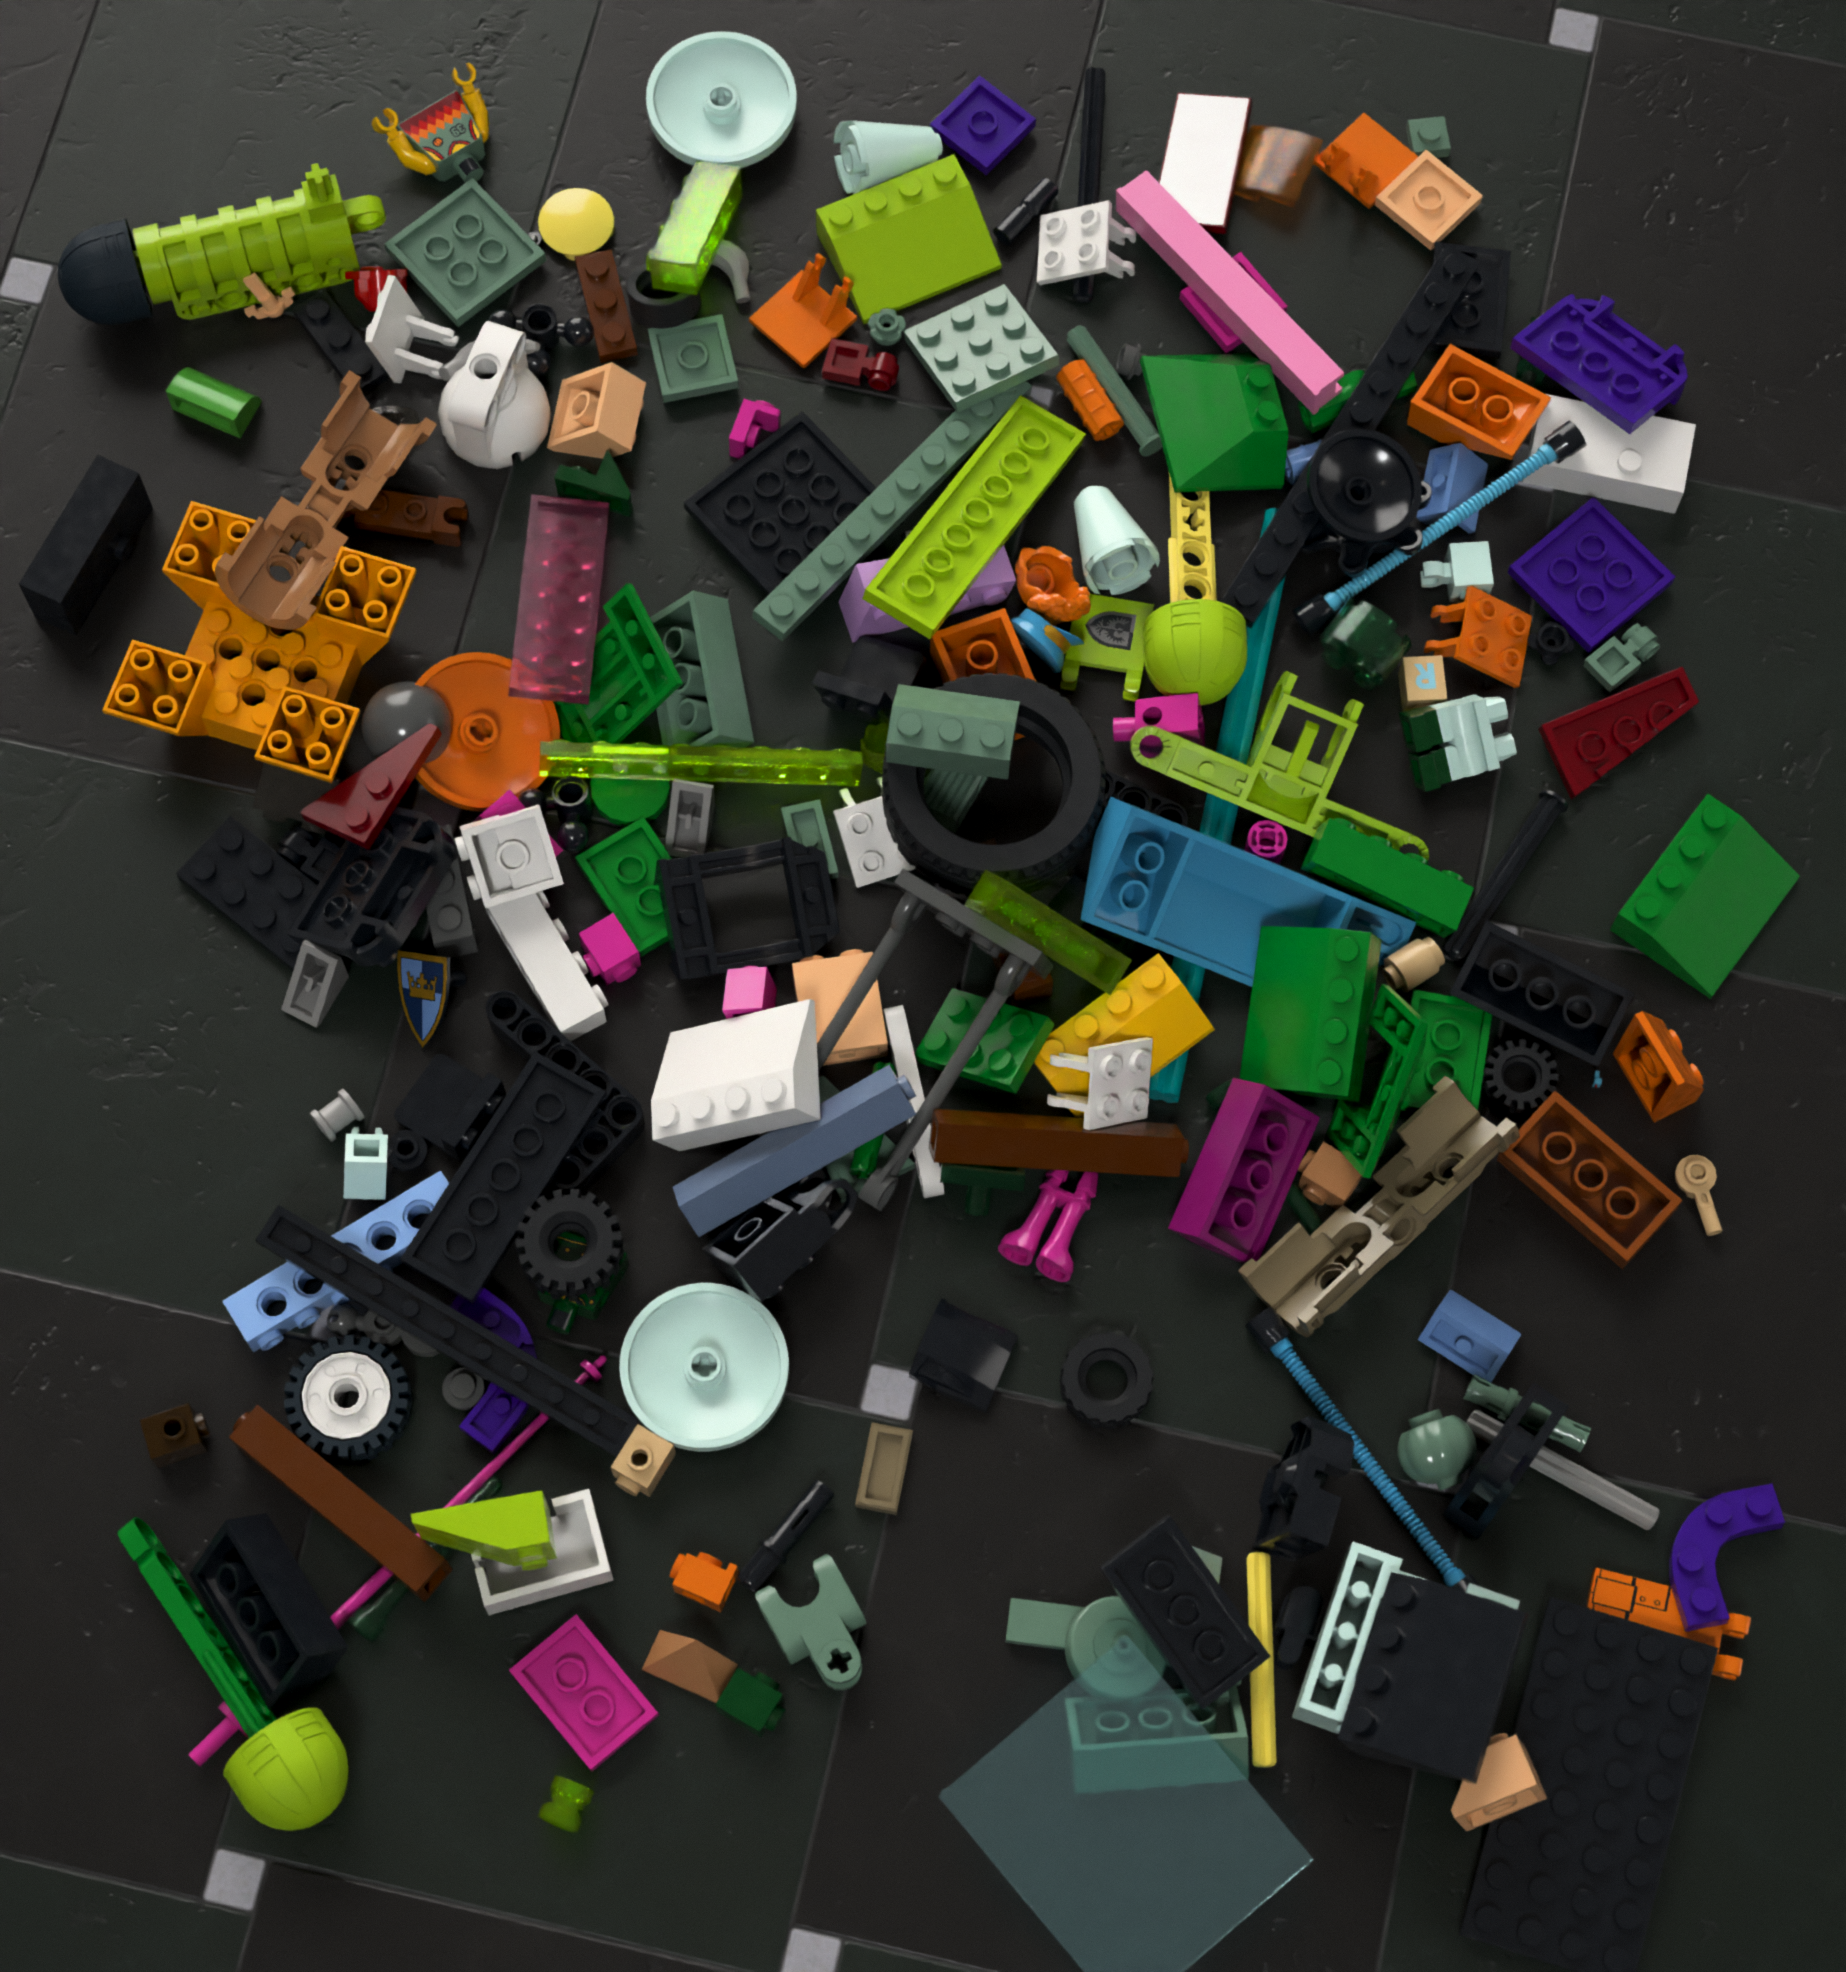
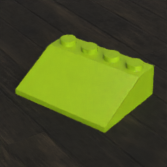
(908, 238)

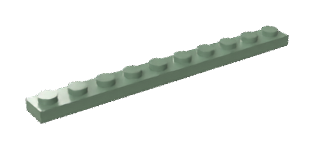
(881, 513)

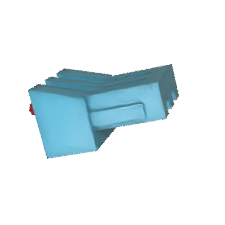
(1597, 1080)

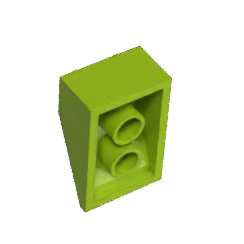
(501, 1529)

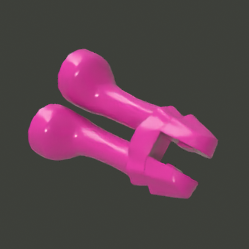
(1054, 1258)

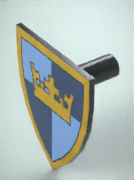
(425, 991)

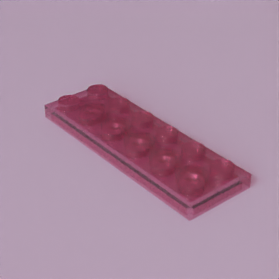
(559, 600)

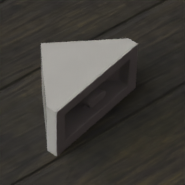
(689, 818)
(314, 983)

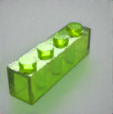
(695, 227)
(1048, 932)

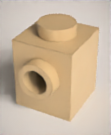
(642, 1462)

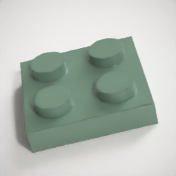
(693, 358)

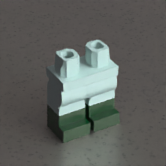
(1455, 739)

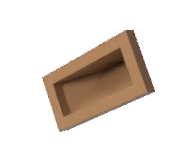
(689, 1665)

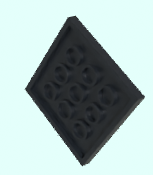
(780, 501)

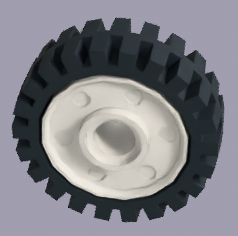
(337, 1369)

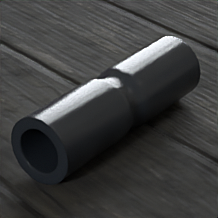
(1029, 208)

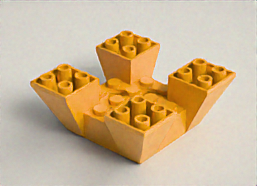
(207, 695)

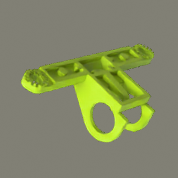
(1275, 780)

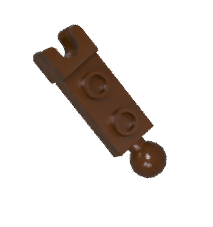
(413, 516)

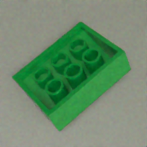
(1706, 897)
(1311, 1011)

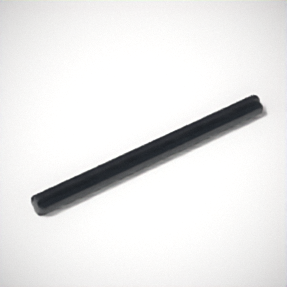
(1090, 161)

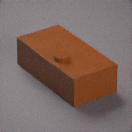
(1589, 1180)

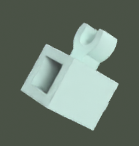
(1463, 567)
(365, 1165)

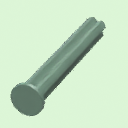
(1117, 391)

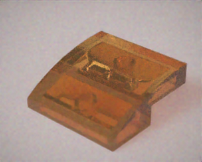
(1276, 164)

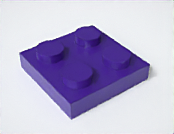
(983, 125)

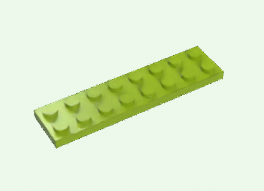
(974, 517)

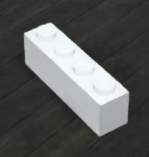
(548, 964)

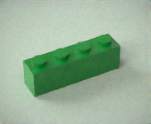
(1387, 876)

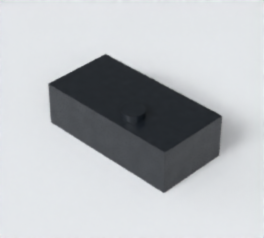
(86, 545)

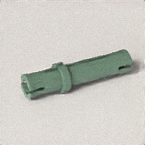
(1505, 1401)

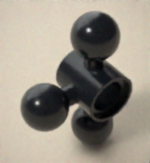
(577, 332)
(572, 833)

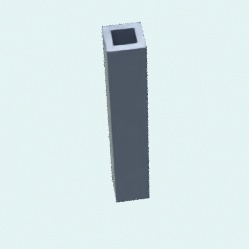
(795, 1151)

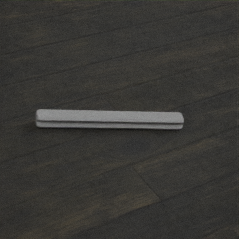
(1575, 1477)

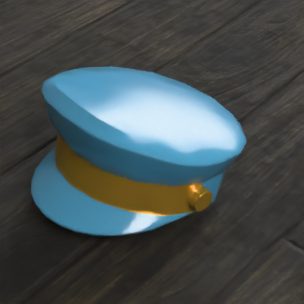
(1044, 639)

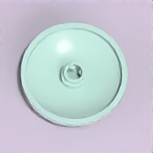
(721, 99)
(704, 1366)

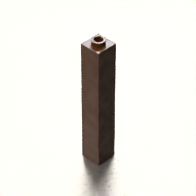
(1056, 1143)
(340, 1502)

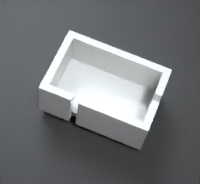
(578, 1565)

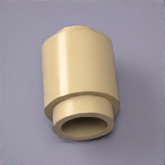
(1413, 964)

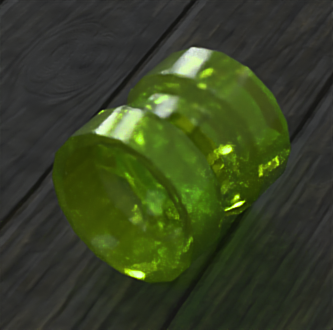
(567, 1800)

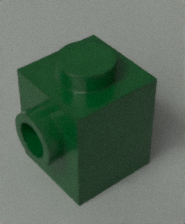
(752, 1702)

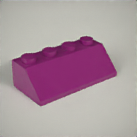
(1244, 1171)

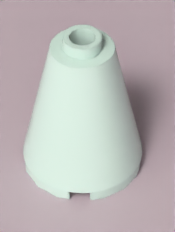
(881, 152)
(1111, 543)

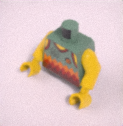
(444, 136)

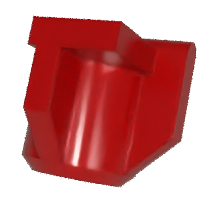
(371, 281)

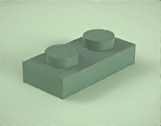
(808, 827)

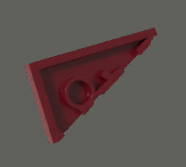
(367, 799)

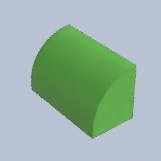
(212, 401)

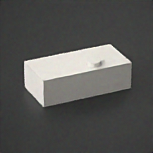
(1616, 466)

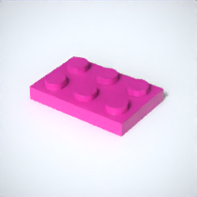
(584, 1692)

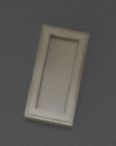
(884, 1468)

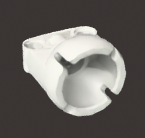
(495, 402)

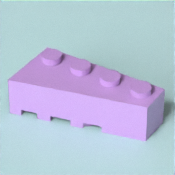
(867, 620)

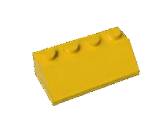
(1142, 1005)

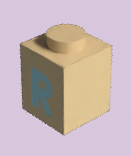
(1422, 682)

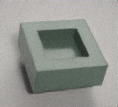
(1428, 135)

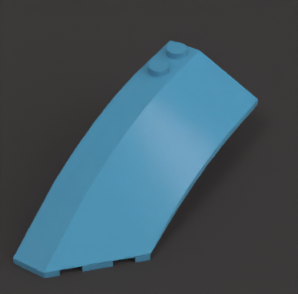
(1210, 897)

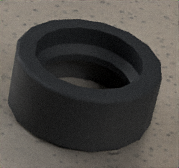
(655, 312)

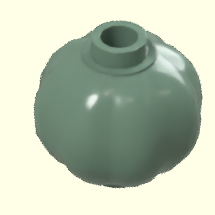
(1437, 1449)

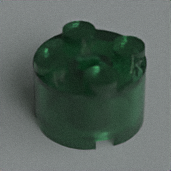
(1364, 643)

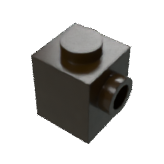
(175, 1435)

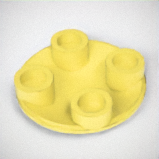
(576, 222)

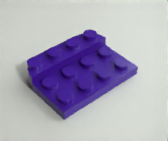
(1603, 360)

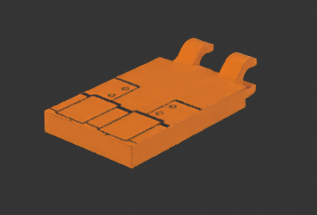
(1656, 1607)

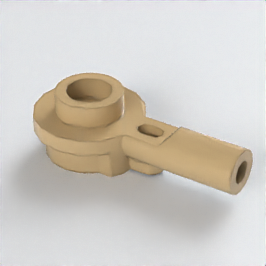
(1696, 1178)

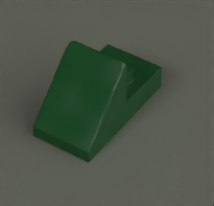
(606, 486)

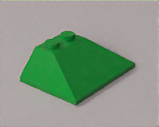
(1218, 421)
(628, 676)
(1364, 1129)

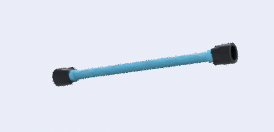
(1558, 446)

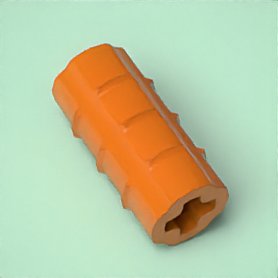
(1089, 400)

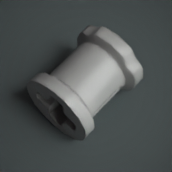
(336, 1115)

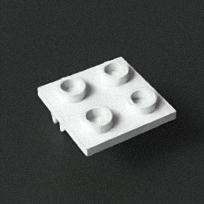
(1076, 244)
(394, 328)
(867, 840)
(1116, 1082)

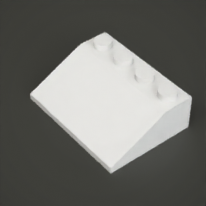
(738, 1078)

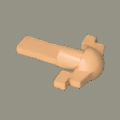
(273, 305)

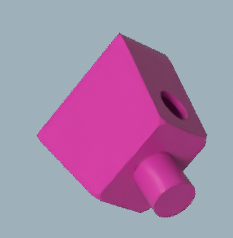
(1173, 713)

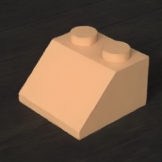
(597, 412)
(1503, 1785)

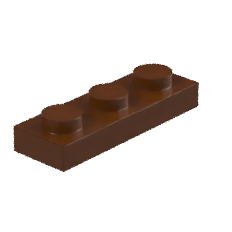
(606, 306)

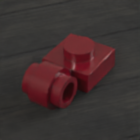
(849, 362)

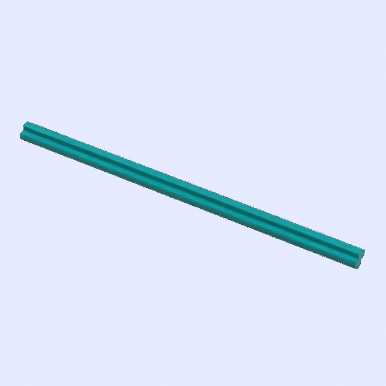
(1218, 814)

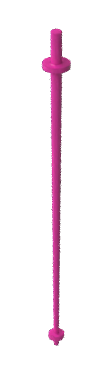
(230, 1724)

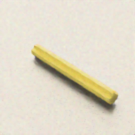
(1262, 1678)

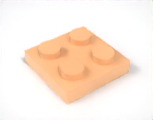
(1428, 199)

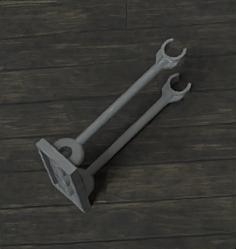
(988, 938)

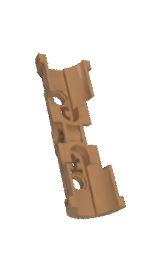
(346, 431)

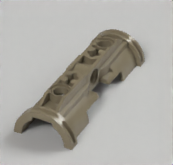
(1437, 1136)

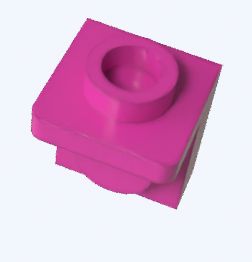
(748, 425)

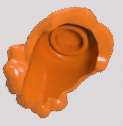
(1049, 586)

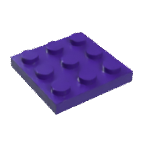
(1591, 574)

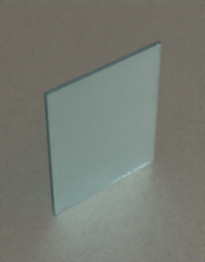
(1125, 1822)

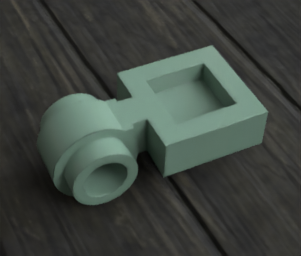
(1617, 662)

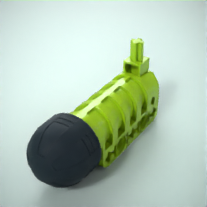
(208, 257)

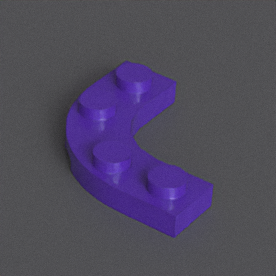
(496, 1411)
(1699, 1540)

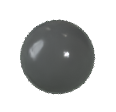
(400, 712)

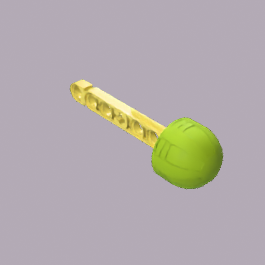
(1194, 641)

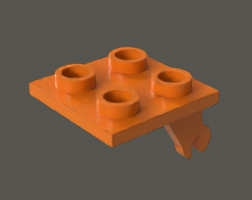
(1365, 159)
(804, 316)
(1490, 636)

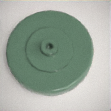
(1099, 1629)

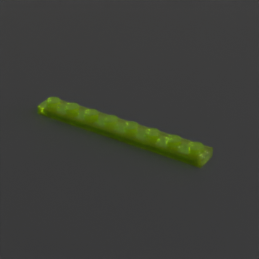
(700, 763)

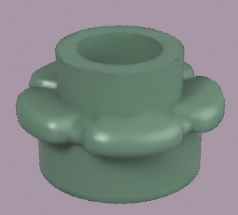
(884, 335)

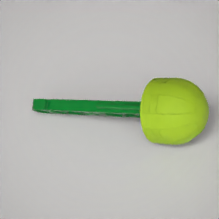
(289, 1767)

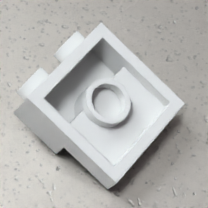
(509, 856)

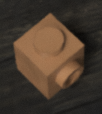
(1328, 1177)

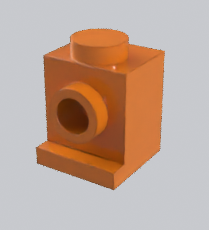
(703, 1579)

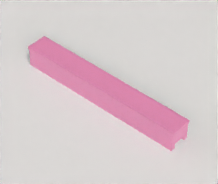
(1229, 291)

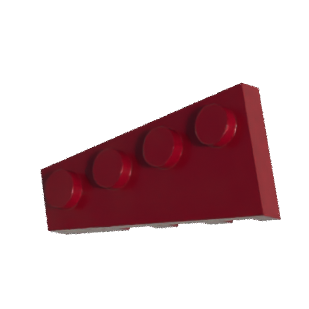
(1610, 730)

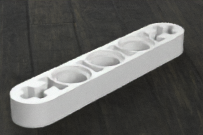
(905, 1064)

